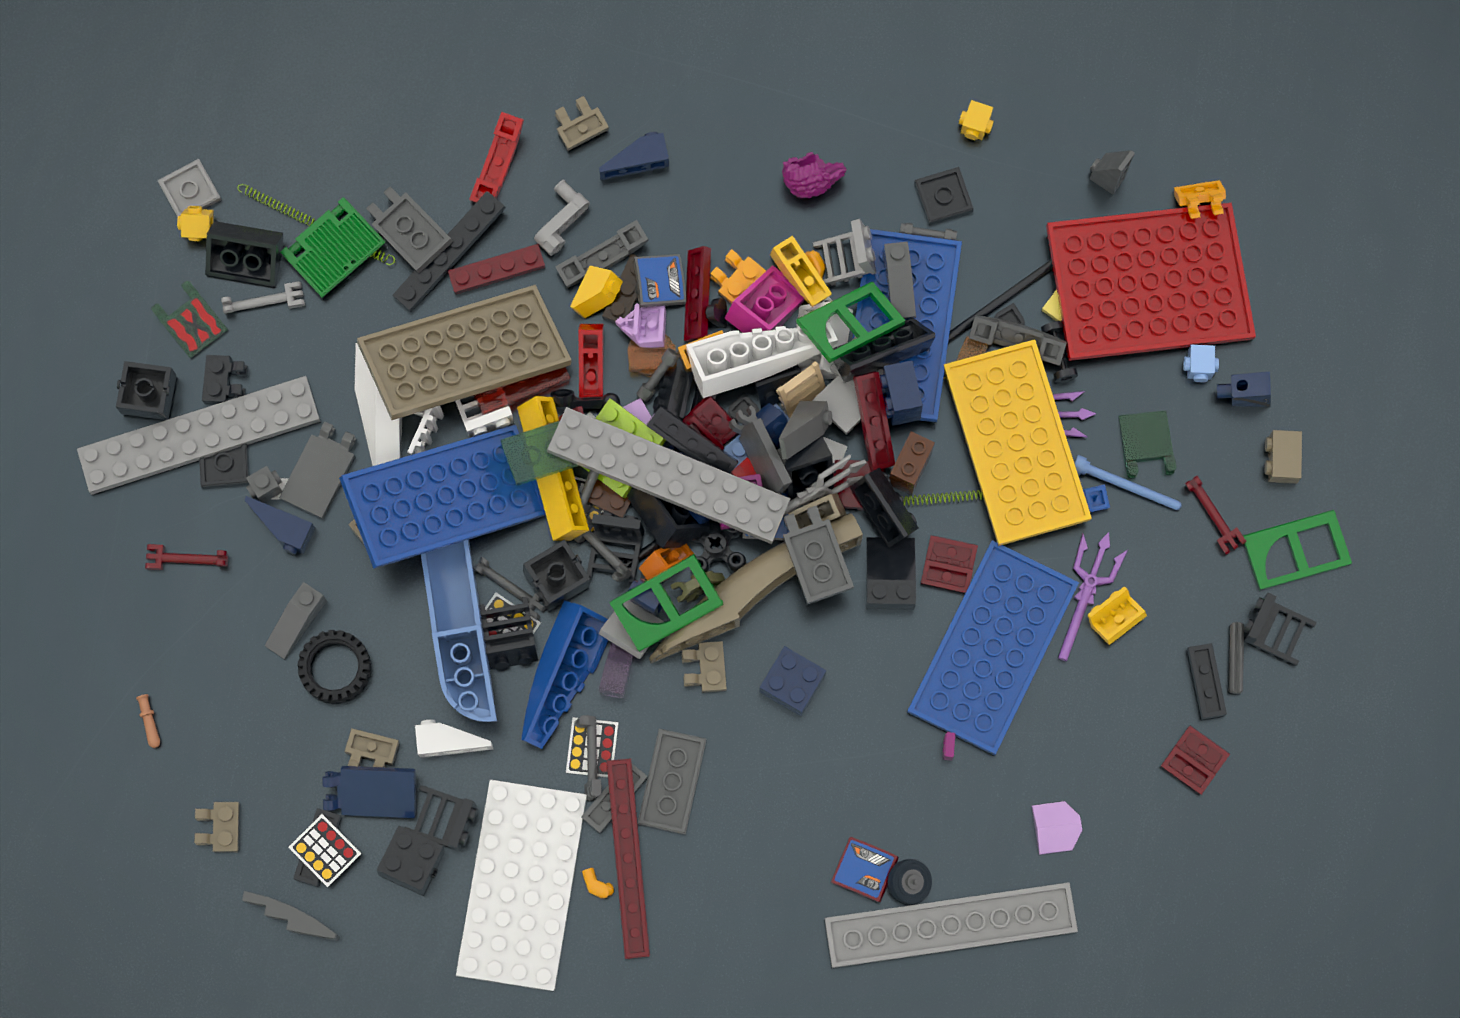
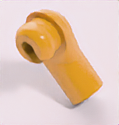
(816, 261)
(595, 886)

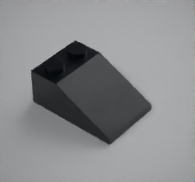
(890, 574)

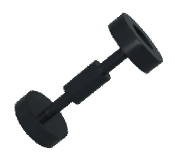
(1063, 375)

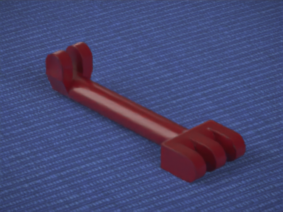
(1227, 535)
(220, 559)

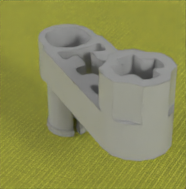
(548, 236)

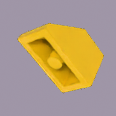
(596, 291)

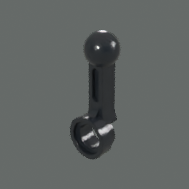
(567, 398)

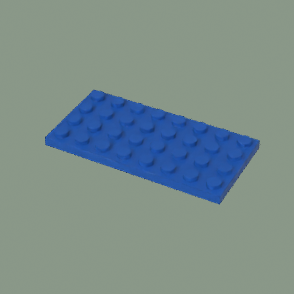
(934, 285)
(438, 498)
(993, 647)

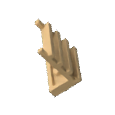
(801, 388)

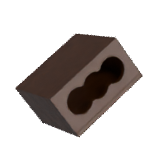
(911, 463)

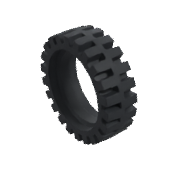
(322, 640)

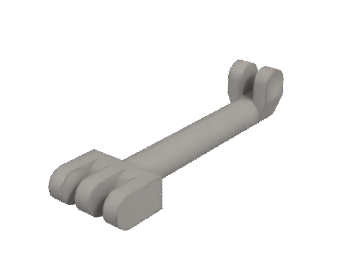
(289, 296)

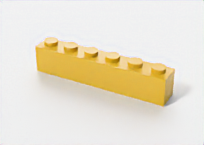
(558, 490)

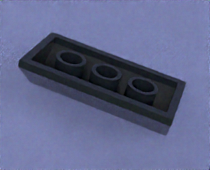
(886, 350)

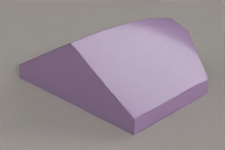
(1056, 827)

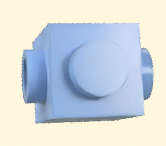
(1201, 363)

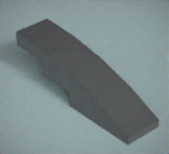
(297, 920)

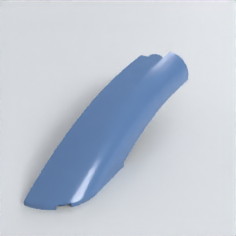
(458, 631)

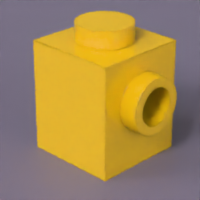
(976, 120)
(195, 222)

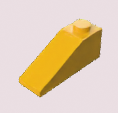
(800, 271)

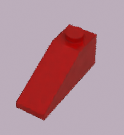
(591, 360)

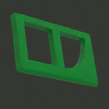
(815, 322)
(1260, 542)
(646, 633)

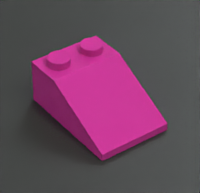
(765, 303)

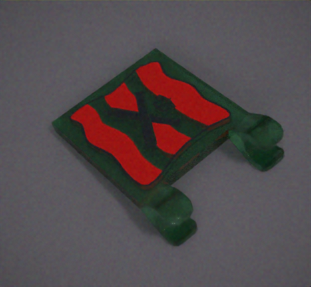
(193, 323)

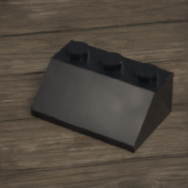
(243, 253)
(884, 507)
(667, 522)

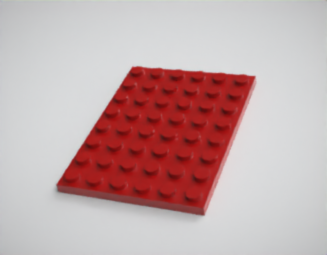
(1149, 282)

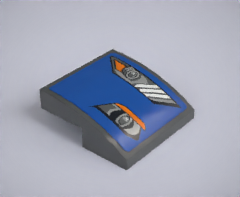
(659, 280)

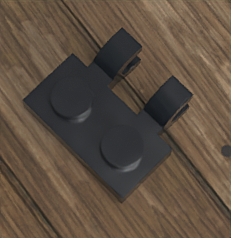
(217, 379)

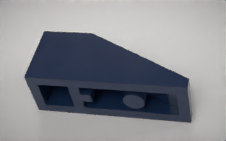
(640, 156)
(287, 529)

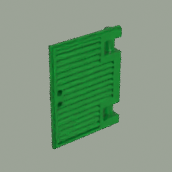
(332, 247)

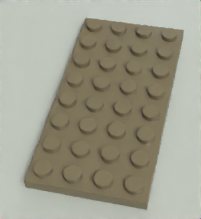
(463, 352)

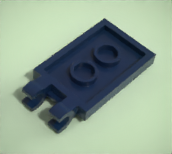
(372, 791)

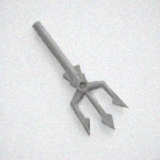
(821, 488)

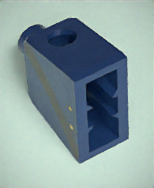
(1256, 388)

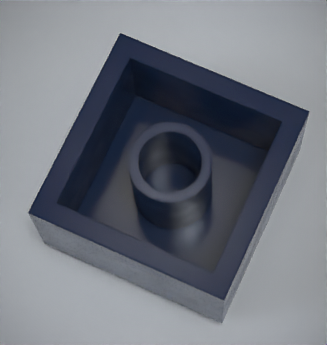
(901, 393)
(792, 681)

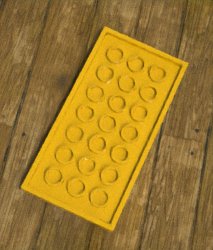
(1017, 442)

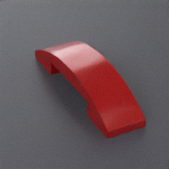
(499, 157)

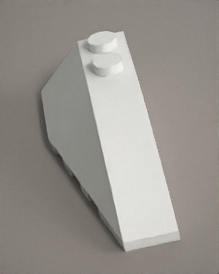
(744, 358)
(381, 432)

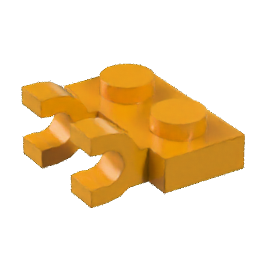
(1194, 194)
(745, 275)

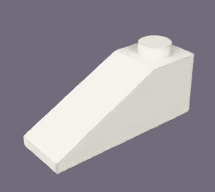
(441, 739)

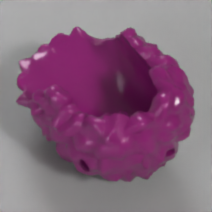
(810, 175)

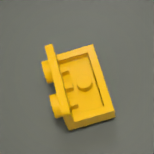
(1116, 615)

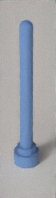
(1083, 467)

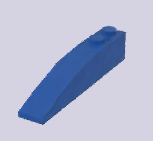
(566, 661)

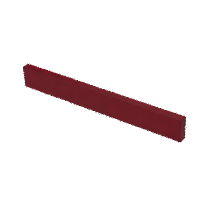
(627, 858)

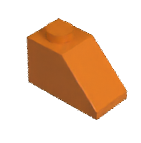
(664, 559)

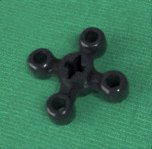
(719, 554)

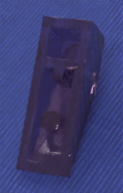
(616, 672)

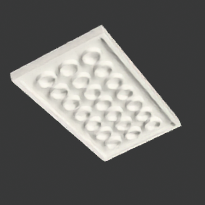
(521, 885)

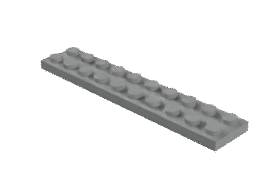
(198, 435)
(668, 475)
(950, 925)

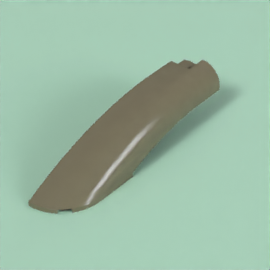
(746, 588)

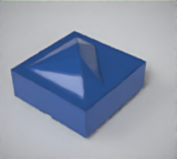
(1096, 498)

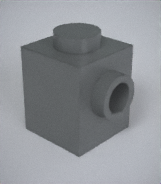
(264, 484)

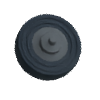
(909, 881)

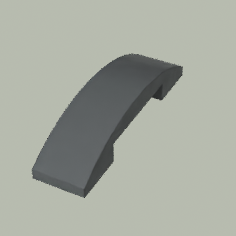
(603, 255)
(1008, 333)

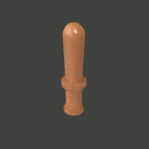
(149, 724)

